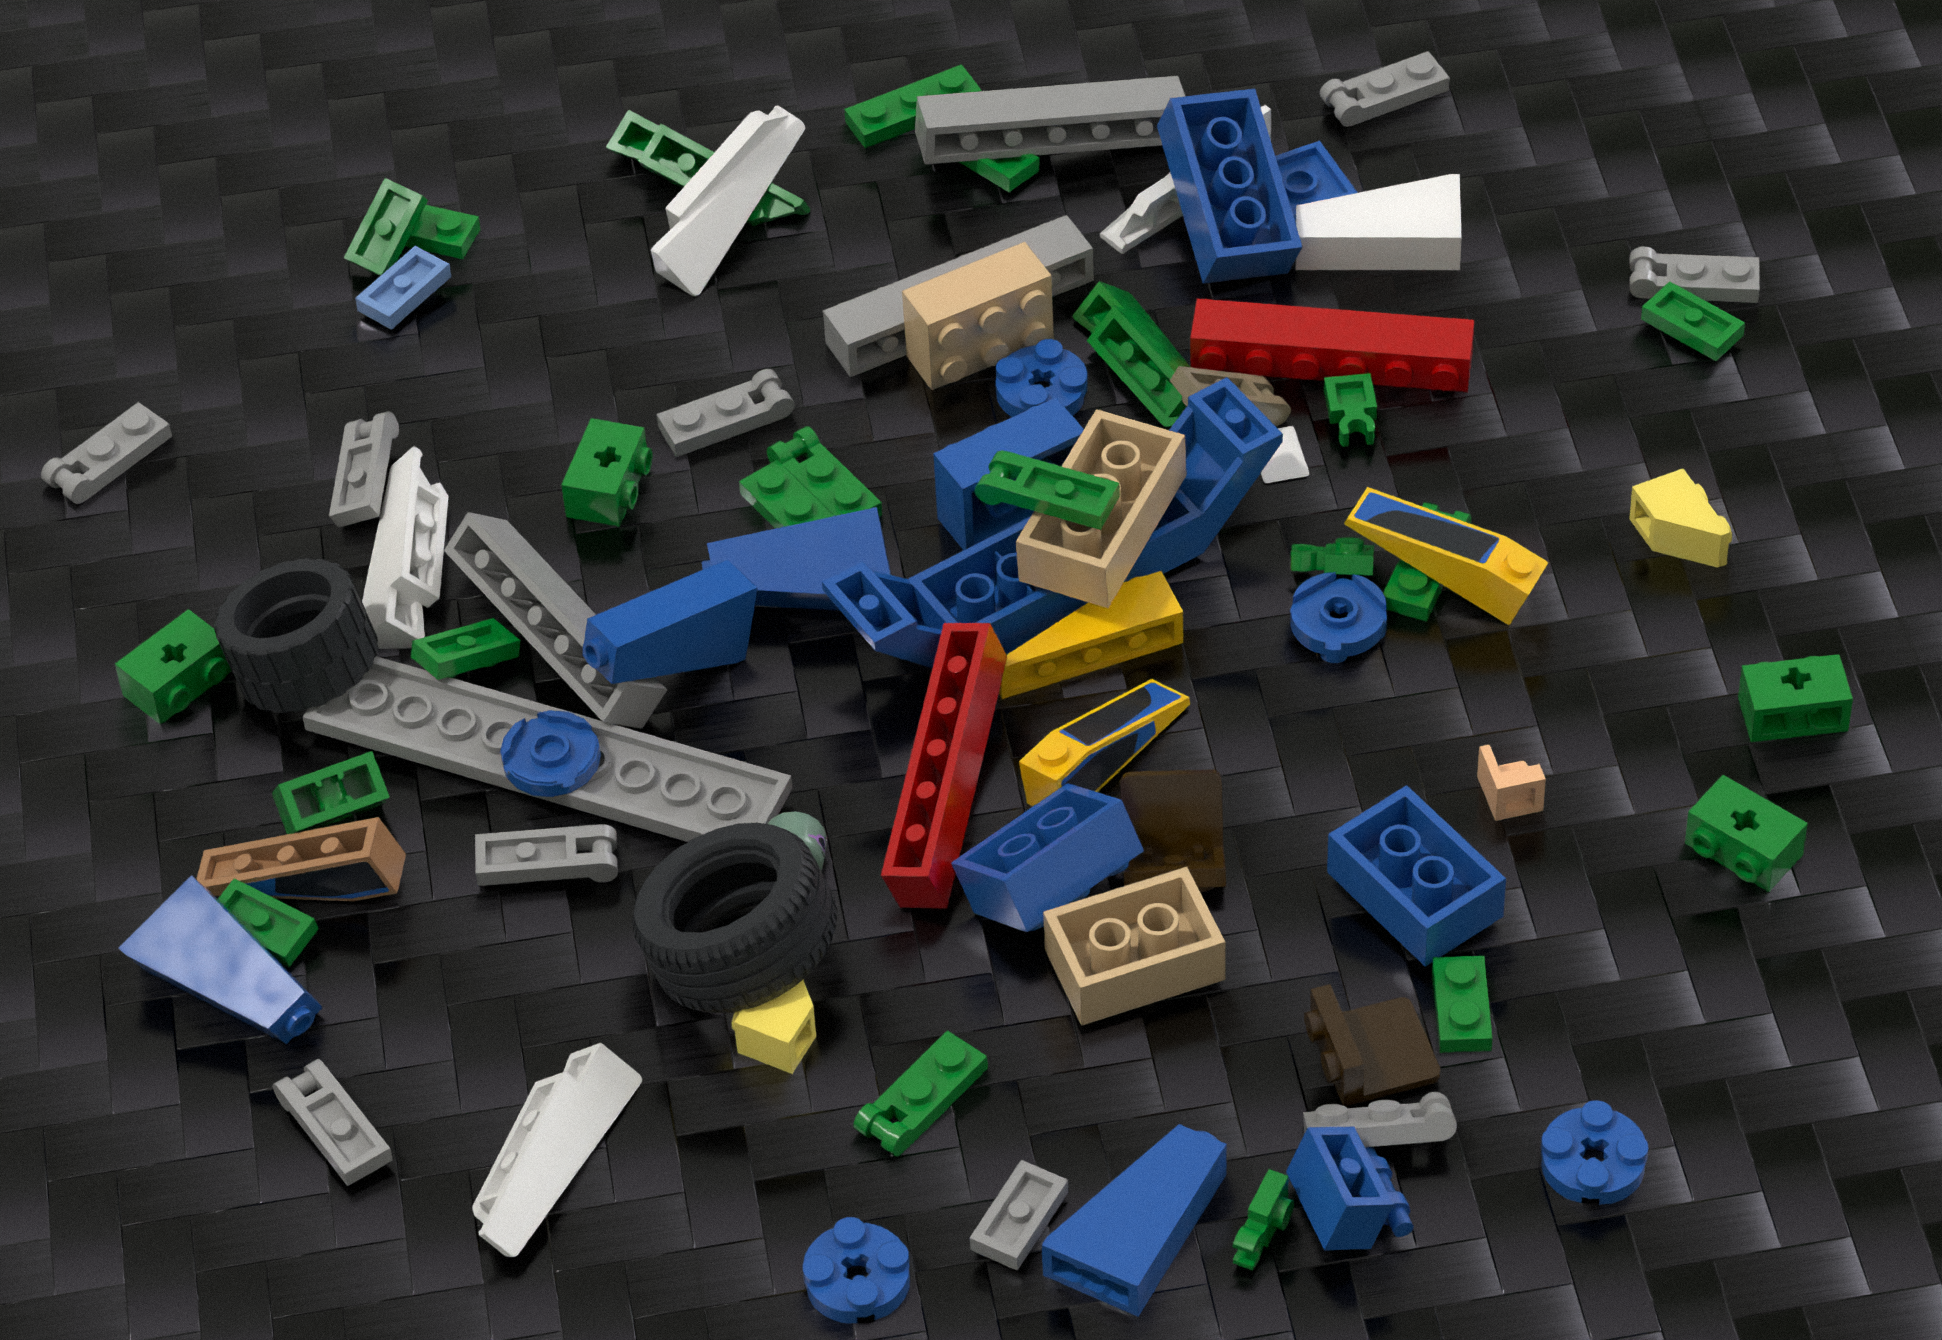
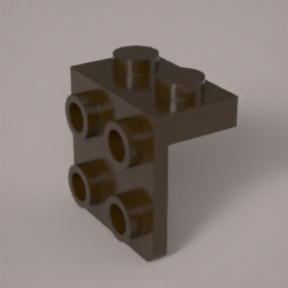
(1177, 824)
(1370, 1048)

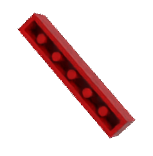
(1332, 343)
(944, 765)

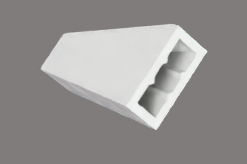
(1384, 228)

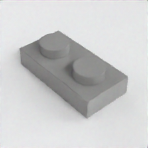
(1019, 1215)

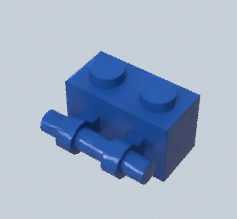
(1346, 1189)

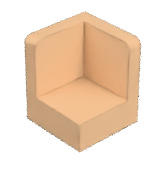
(1511, 787)

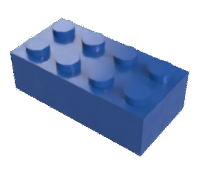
(1229, 186)

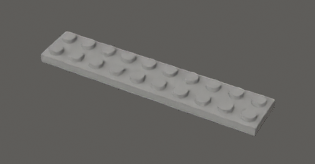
(462, 732)

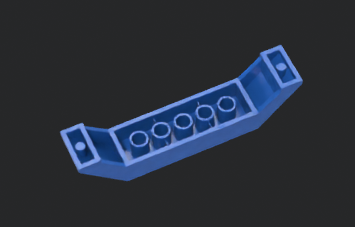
(902, 617)

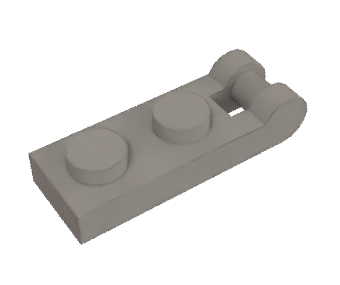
(1385, 89)
(1702, 275)
(725, 413)
(107, 454)
(362, 469)
(546, 855)
(333, 1122)
(1390, 1122)

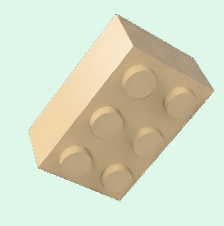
(977, 315)
(1134, 945)

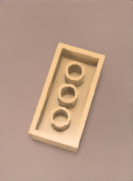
(1093, 561)

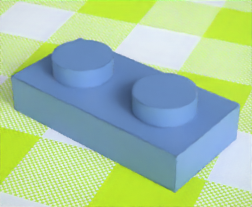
(403, 287)

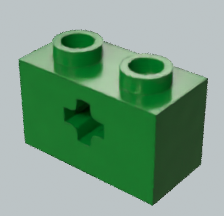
(606, 472)
(172, 667)
(1795, 698)
(331, 794)
(1745, 833)

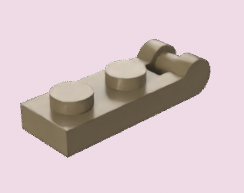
(1254, 387)

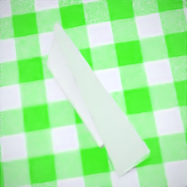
(722, 197)
(1151, 210)
(406, 554)
(551, 1143)

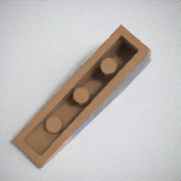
(317, 864)

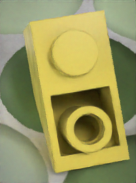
(1679, 520)
(778, 1029)

